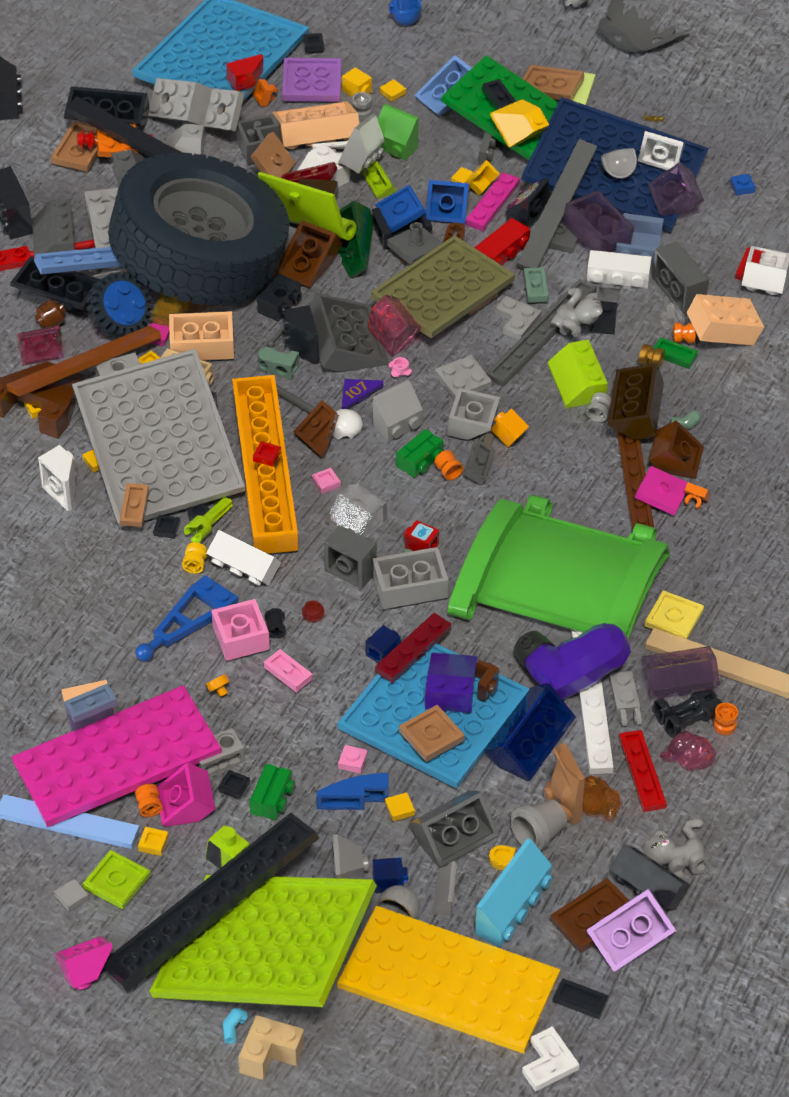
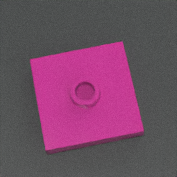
(662, 490)

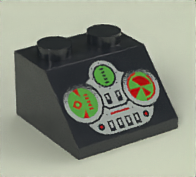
(529, 203)

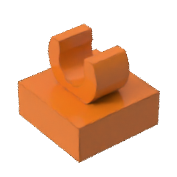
(263, 92)
(698, 493)

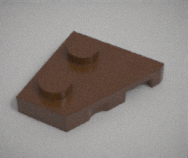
(318, 428)

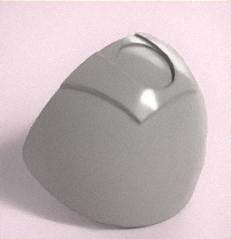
(620, 162)
(404, 897)

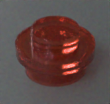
(313, 611)

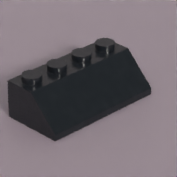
(125, 105)
(64, 287)

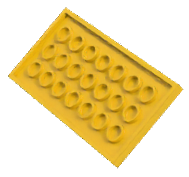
(449, 979)

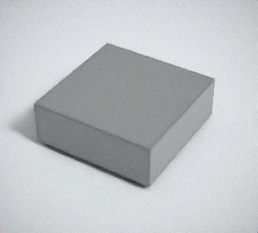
(71, 895)

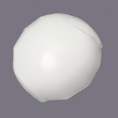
(348, 424)

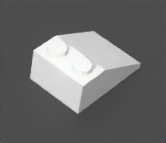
(768, 273)

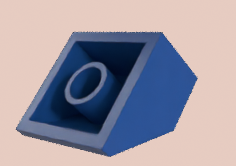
(447, 201)

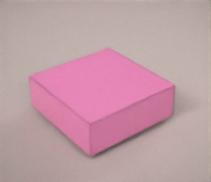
(326, 480)

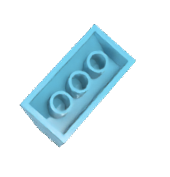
(513, 894)

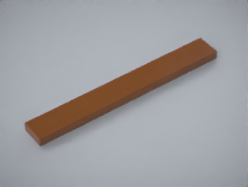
(83, 361)

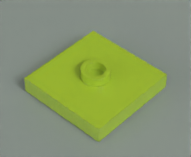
(116, 879)

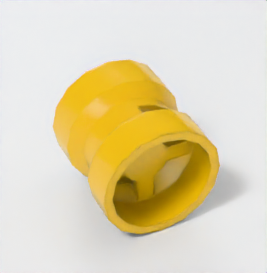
(194, 558)

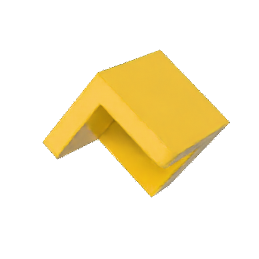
(482, 177)

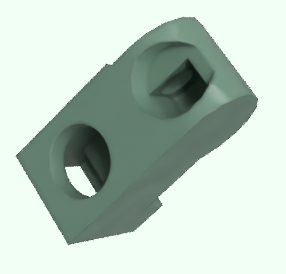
(278, 363)

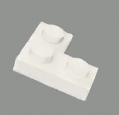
(554, 1063)

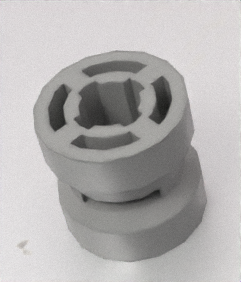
(362, 104)
(599, 407)

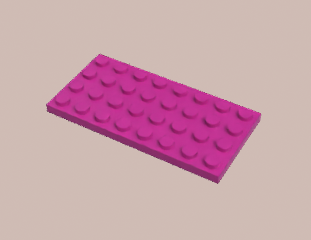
(115, 755)

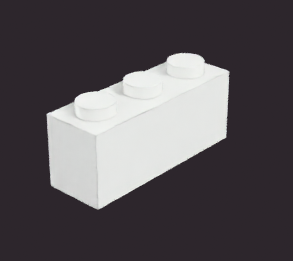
(618, 269)
(243, 559)

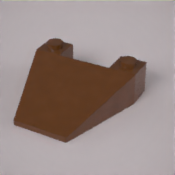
(54, 400)

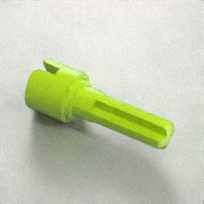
(202, 525)

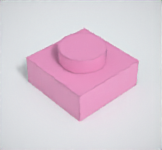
(352, 759)

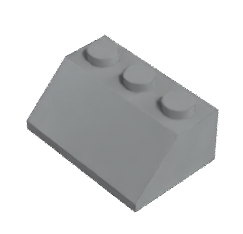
(363, 145)

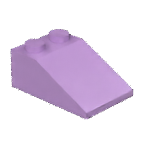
(631, 930)

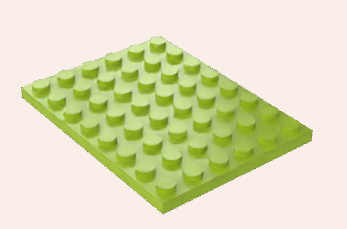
(272, 946)

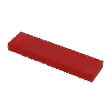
(642, 771)

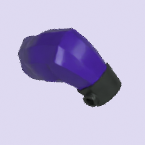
(575, 662)

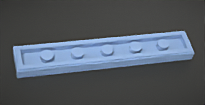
(81, 825)

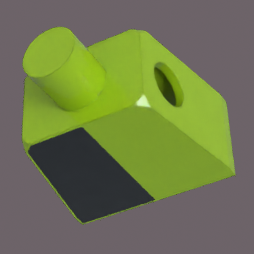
(224, 846)

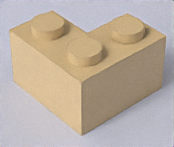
(270, 1041)

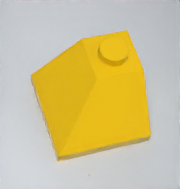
(519, 122)

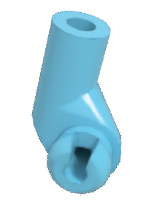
(235, 1016)

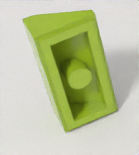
(379, 181)

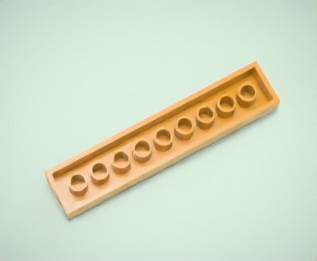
(266, 486)

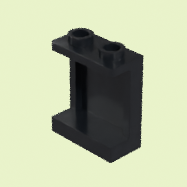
(383, 231)

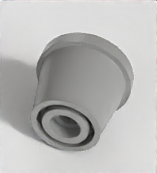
(538, 822)

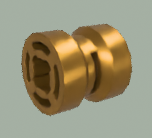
(650, 355)

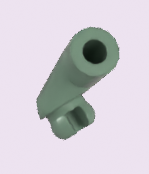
(689, 420)

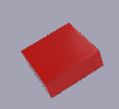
(267, 453)

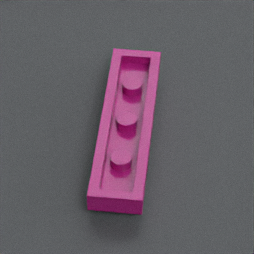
(492, 201)

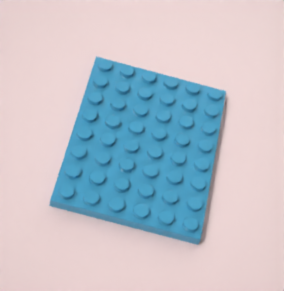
(218, 35)

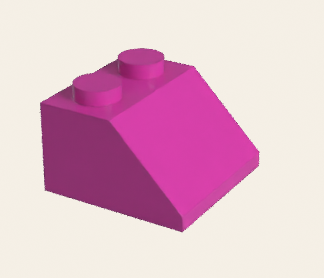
(186, 796)

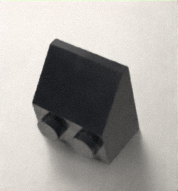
(301, 333)

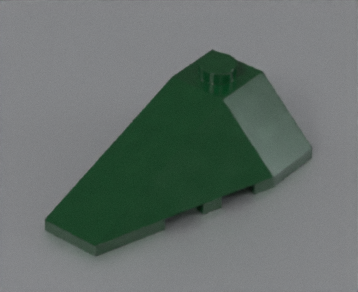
(356, 250)

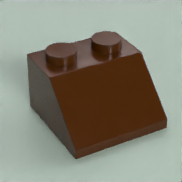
(676, 451)

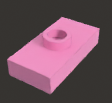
(288, 670)

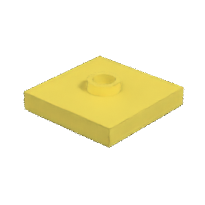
(674, 615)

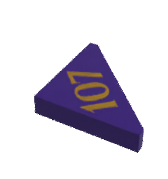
(358, 390)

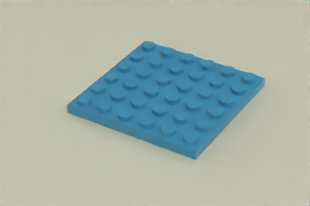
(386, 705)

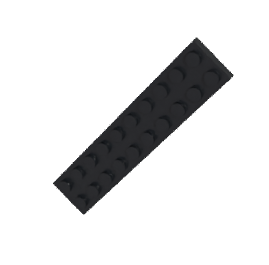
(209, 901)

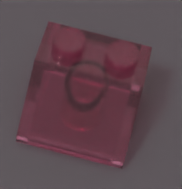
(392, 324)
(40, 345)

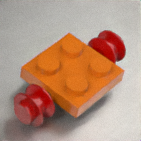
(105, 143)

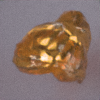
(600, 798)

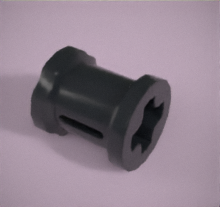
(275, 623)

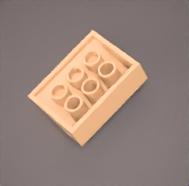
(316, 124)

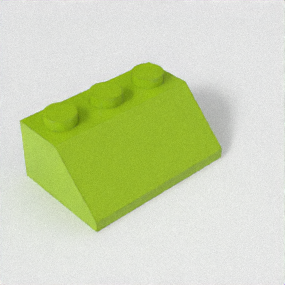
(577, 374)

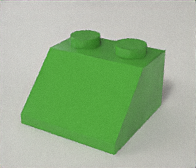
(399, 132)

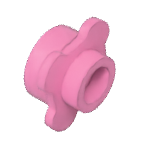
(400, 367)

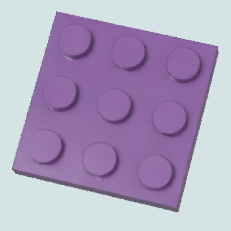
(311, 79)

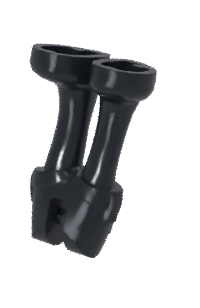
(701, 702)

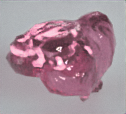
(690, 751)

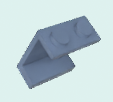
(645, 237)
(90, 707)

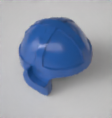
(406, 11)

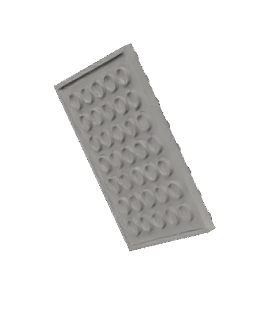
(159, 431)

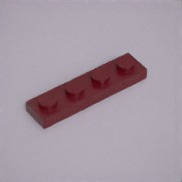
(413, 647)

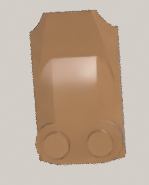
(566, 784)

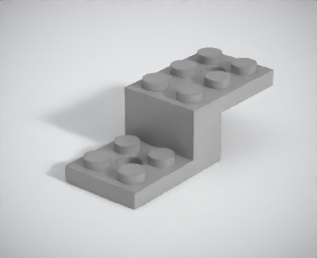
(196, 104)
(99, 211)

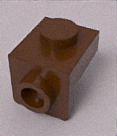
(489, 679)

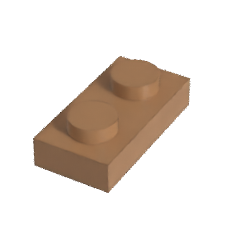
(134, 505)

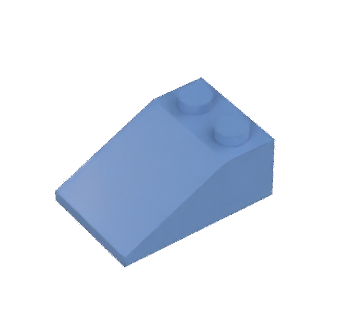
(440, 83)

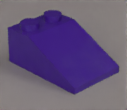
(451, 682)

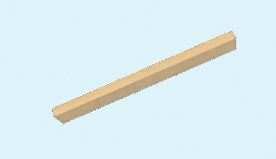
(728, 665)

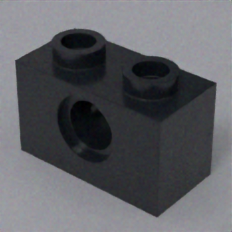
(278, 296)

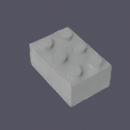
(410, 578)

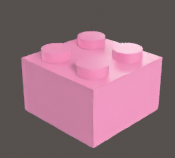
(240, 629)

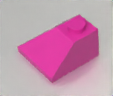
(84, 961)

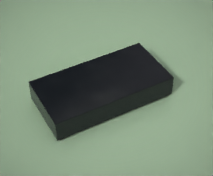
(580, 998)

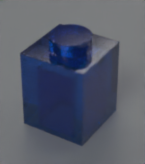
(381, 643)
(388, 873)

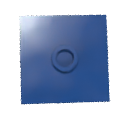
(401, 208)

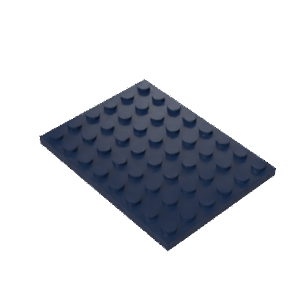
(610, 133)

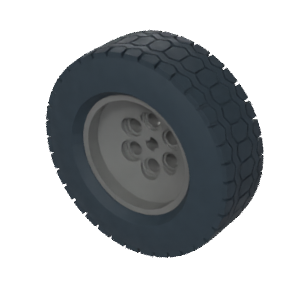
(198, 228)

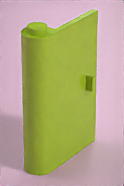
(310, 206)

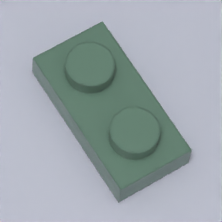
(536, 285)

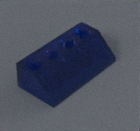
(530, 732)

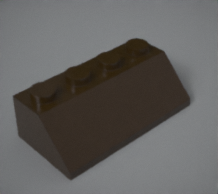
(636, 401)

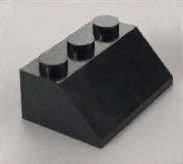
(9, 91)

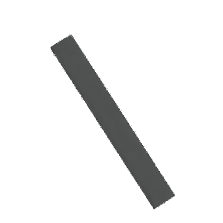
(555, 207)
(533, 340)

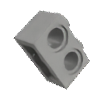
(231, 755)

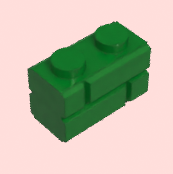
(419, 453)
(271, 792)

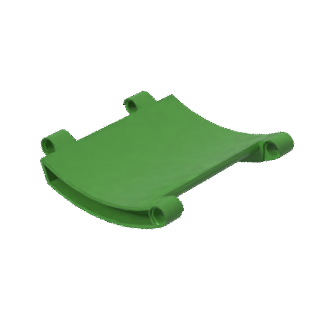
(557, 569)

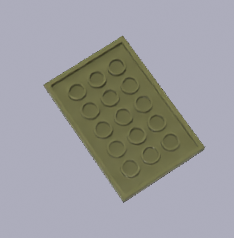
(445, 284)

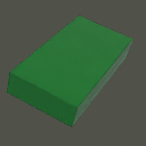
(677, 353)

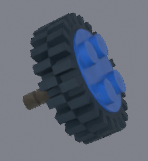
(119, 305)

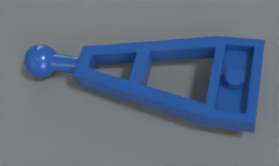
(206, 591)

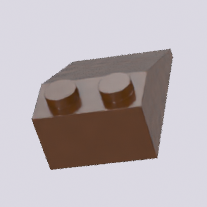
(309, 254)

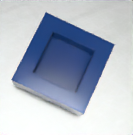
(742, 184)

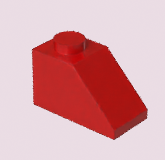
(244, 72)

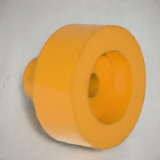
(218, 684)

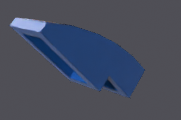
(354, 792)

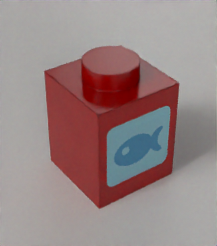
(421, 536)

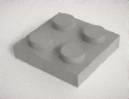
(463, 374)

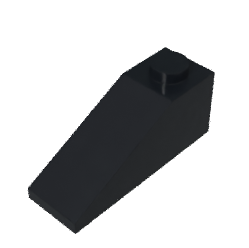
(607, 320)

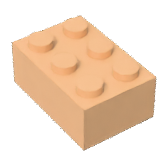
(725, 319)
(207, 332)

